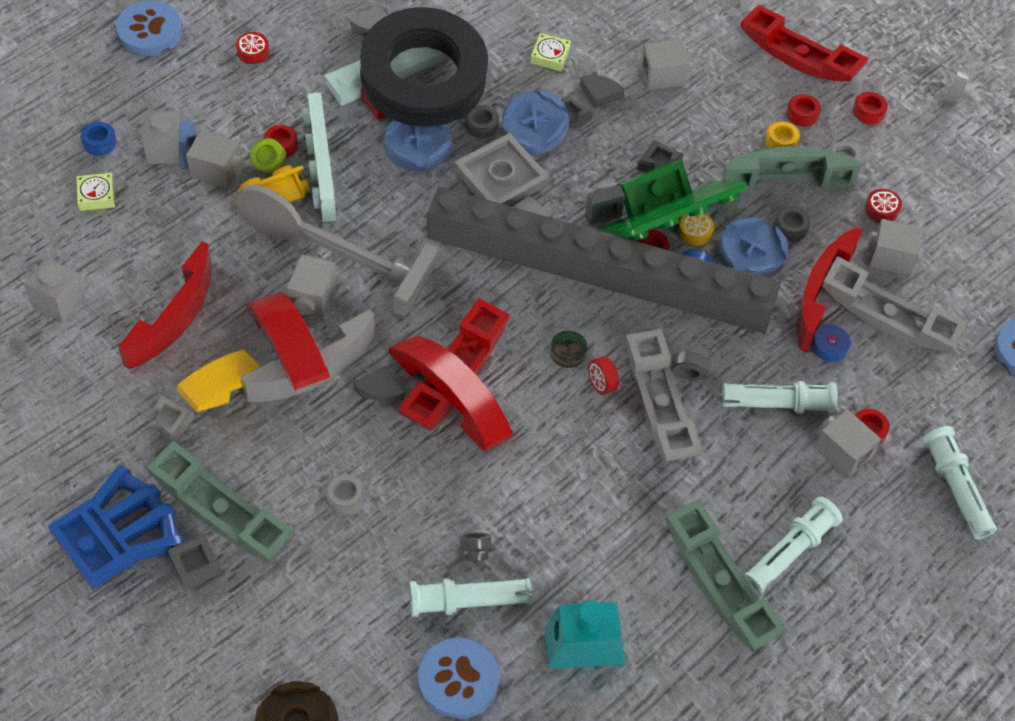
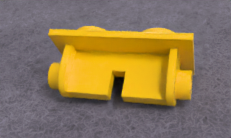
(283, 182)

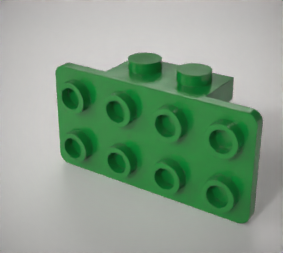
(663, 197)

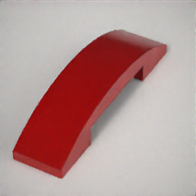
(799, 52)
(810, 312)
(290, 339)
(149, 340)
(472, 345)
(459, 385)

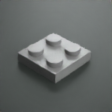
(502, 172)

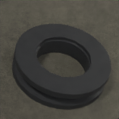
(423, 104)

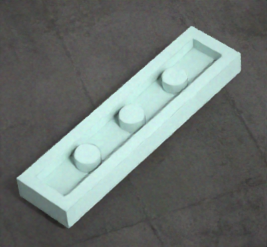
(346, 81)
(320, 167)

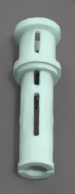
(796, 397)
(953, 467)
(803, 534)
(449, 596)

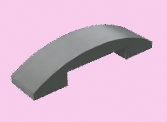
(890, 313)
(271, 383)
(659, 396)

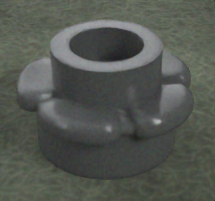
(475, 546)

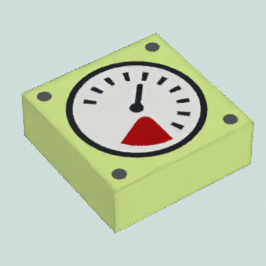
(550, 52)
(95, 191)

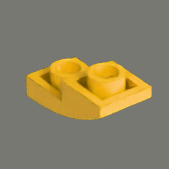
(215, 381)

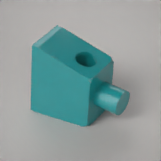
(585, 636)

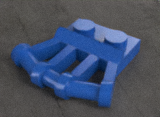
(94, 542)

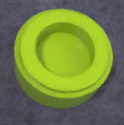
(267, 155)

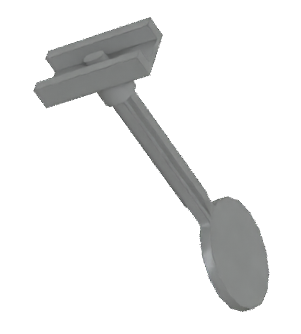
(280, 220)

